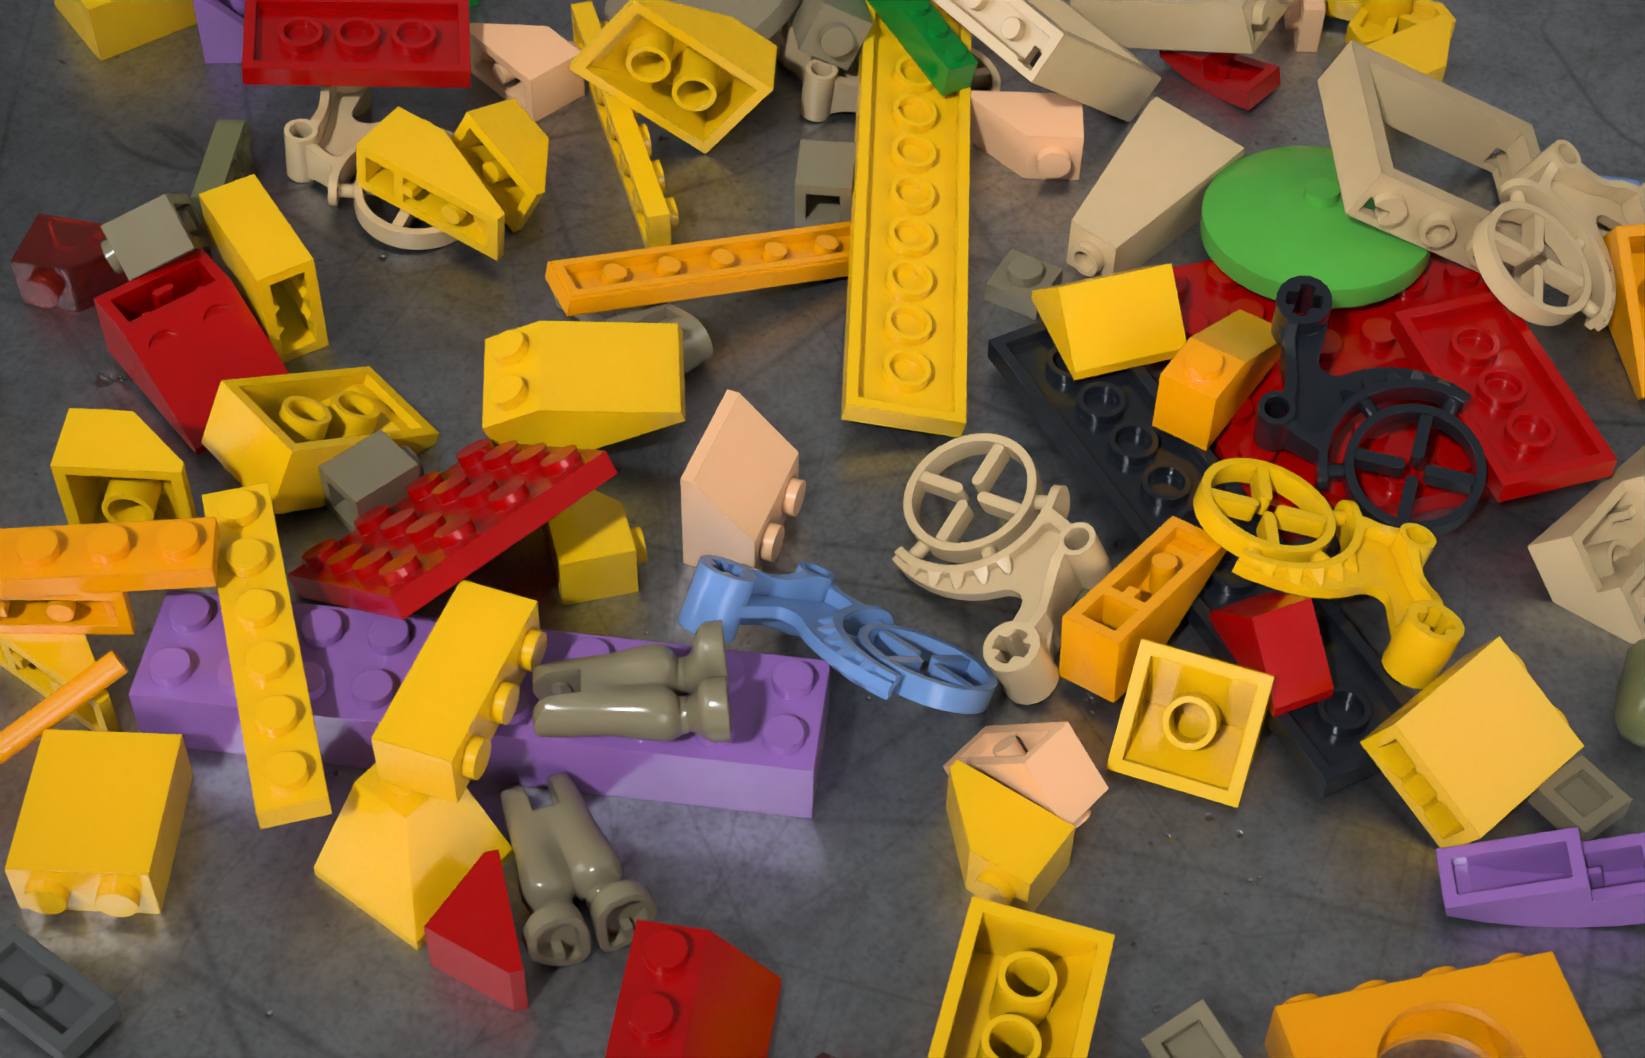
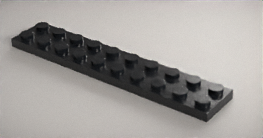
(1144, 480)

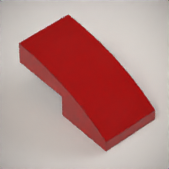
(1226, 75)

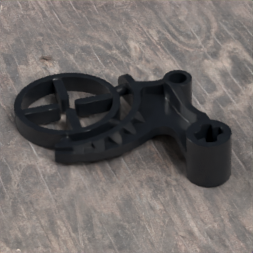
(1318, 405)

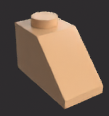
(526, 65)
(1029, 132)
(1038, 763)

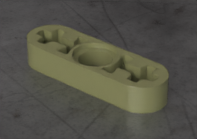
(225, 159)

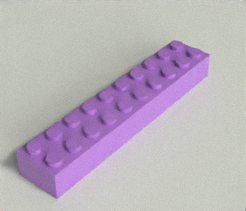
(361, 659)

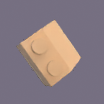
(739, 488)

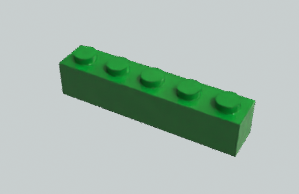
(929, 42)

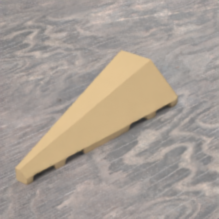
(1597, 554)

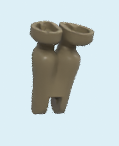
(638, 692)
(565, 857)

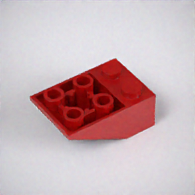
(183, 335)

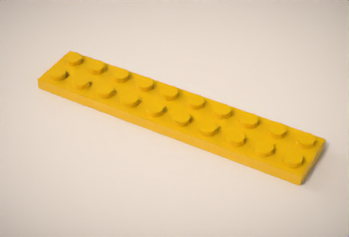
(907, 244)

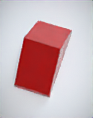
(1282, 639)
(476, 935)

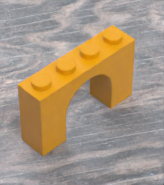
(1493, 1009)

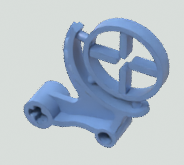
(841, 630)

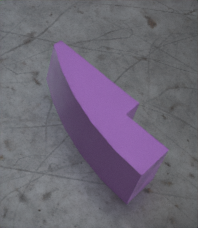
(1546, 880)

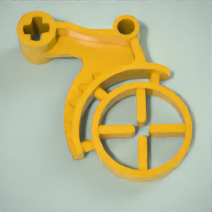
(1372, 559)

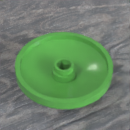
(1286, 218)

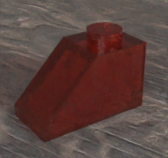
(63, 264)

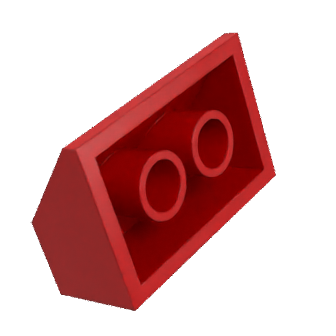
(692, 997)

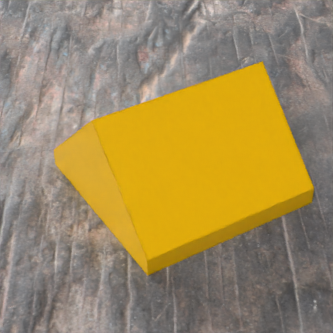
(1114, 320)
(1190, 722)

